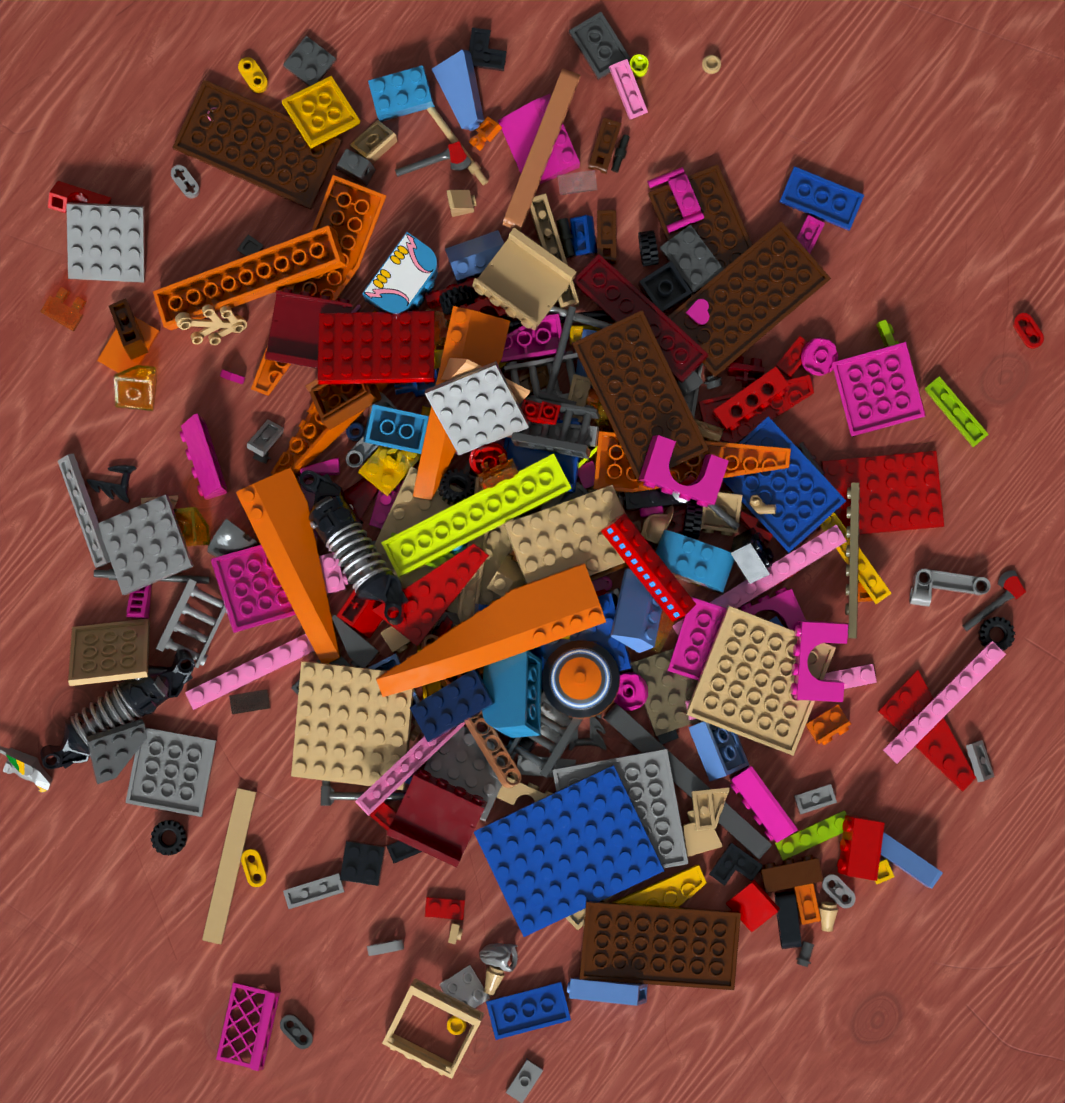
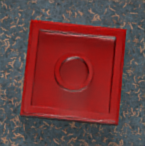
(753, 905)

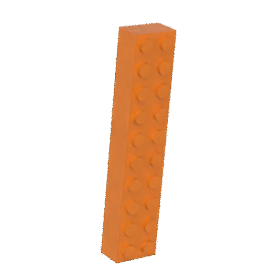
(252, 276)

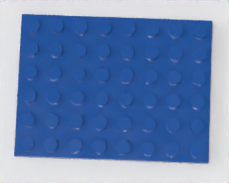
(568, 850)

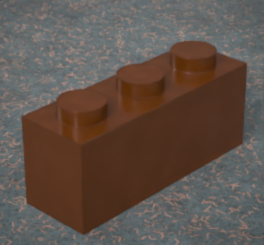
(791, 873)

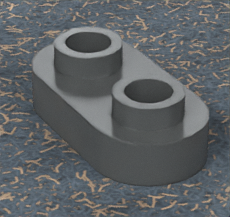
(296, 1031)

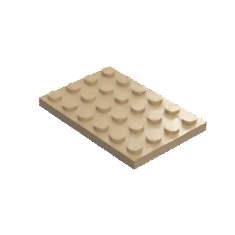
(566, 536)

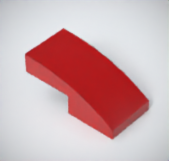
(750, 522)

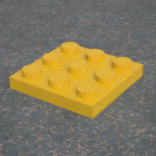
(320, 112)

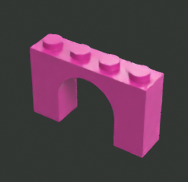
(657, 473)
(783, 604)
(810, 635)

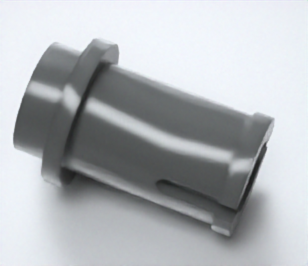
(805, 954)

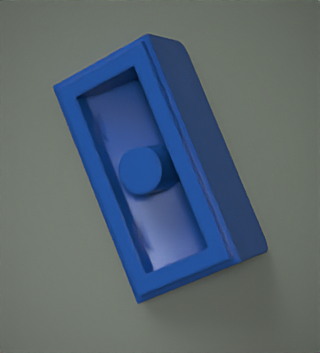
(584, 235)

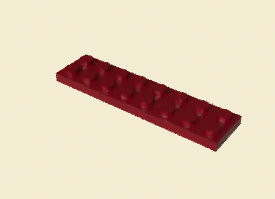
(622, 299)

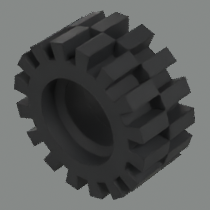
(648, 248)
(456, 297)
(459, 478)
(693, 520)
(1005, 625)
(157, 837)

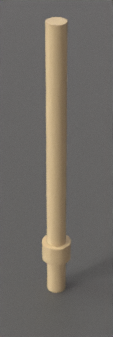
(474, 167)

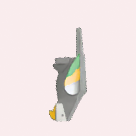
(26, 767)

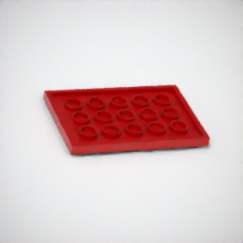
(376, 347)
(895, 491)

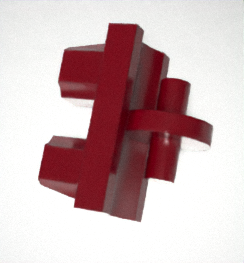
(745, 372)

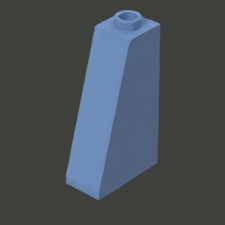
(460, 88)
(909, 862)
(608, 992)

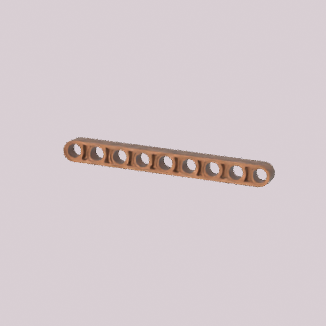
(541, 149)
(482, 738)

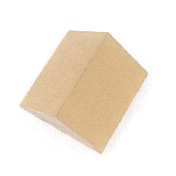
(374, 141)

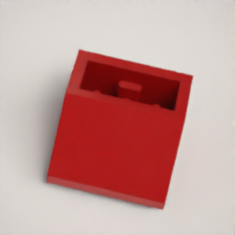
(359, 614)

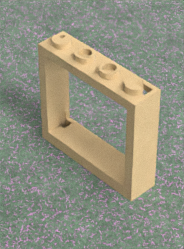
(445, 1003)

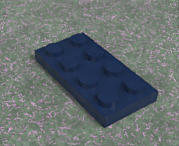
(452, 705)

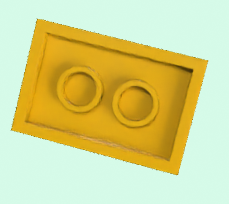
(388, 467)

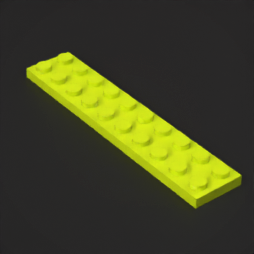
(476, 515)

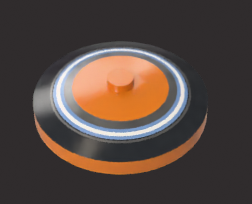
(581, 679)

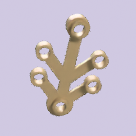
(235, 324)

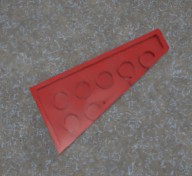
(798, 390)
(435, 593)
(939, 743)

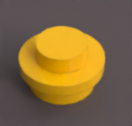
(456, 1025)

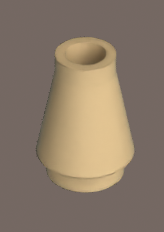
(828, 914)
(493, 978)

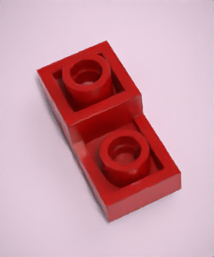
(541, 412)

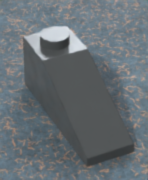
(358, 648)

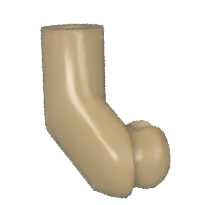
(760, 507)

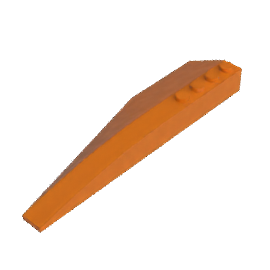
(353, 215)
(507, 627)

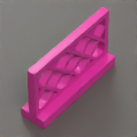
(262, 1034)

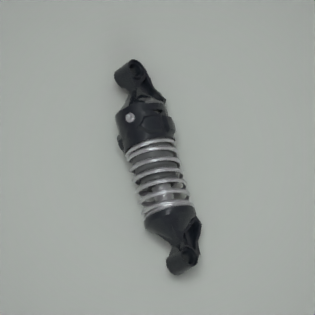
(343, 535)
(127, 701)

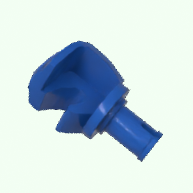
(417, 388)

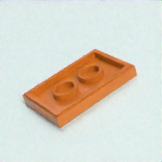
(116, 357)

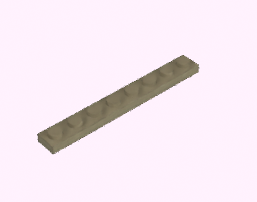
(853, 552)

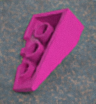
(532, 344)

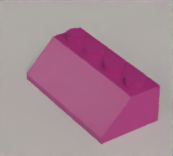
(763, 804)

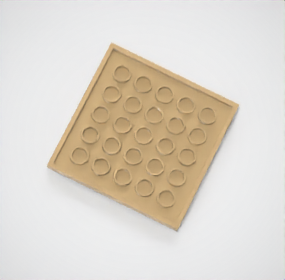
(750, 681)
(347, 726)

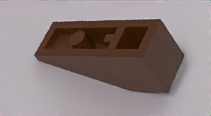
(128, 329)

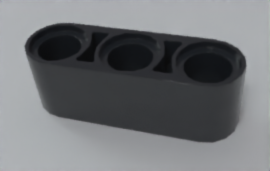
(788, 920)

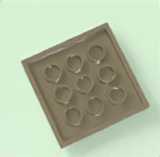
(665, 693)

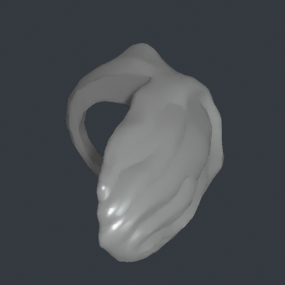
(498, 955)

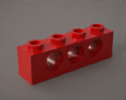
(772, 378)

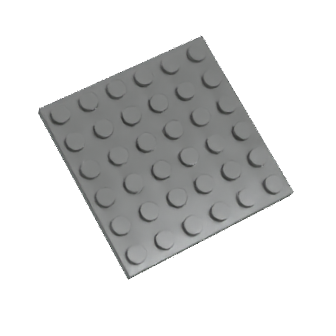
(653, 795)

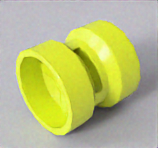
(639, 62)

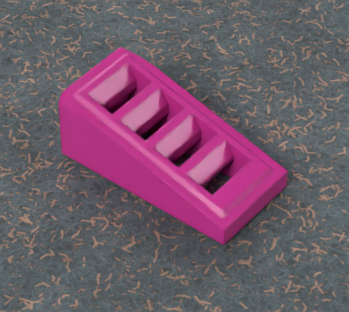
(331, 467)
(145, 606)

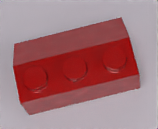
(860, 847)

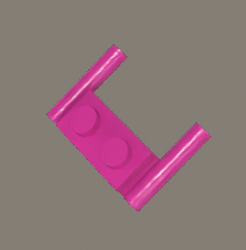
(683, 195)

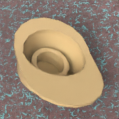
(656, 524)

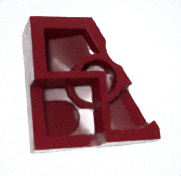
(361, 496)

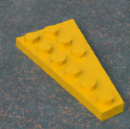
(669, 891)

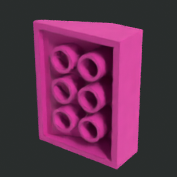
(520, 132)
(204, 458)

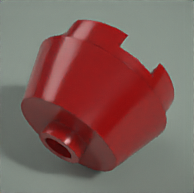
(486, 453)

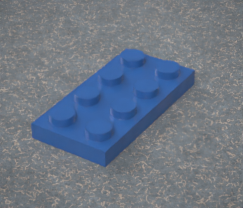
(821, 198)
(528, 1010)

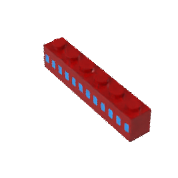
(648, 567)

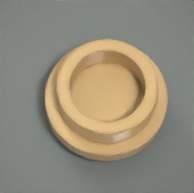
(711, 64)

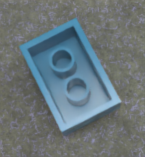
(401, 93)
(396, 429)

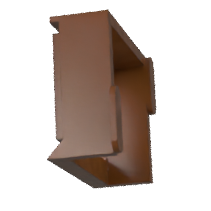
(346, 410)

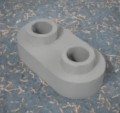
(838, 891)

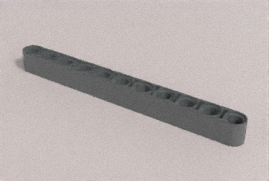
(687, 780)

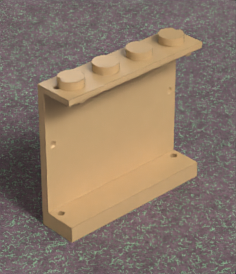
(524, 279)

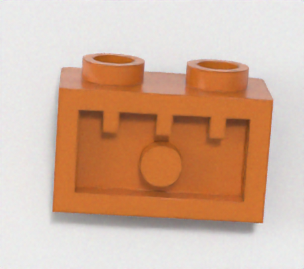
(828, 724)

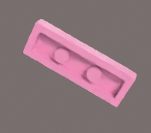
(628, 89)

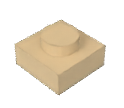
(455, 933)

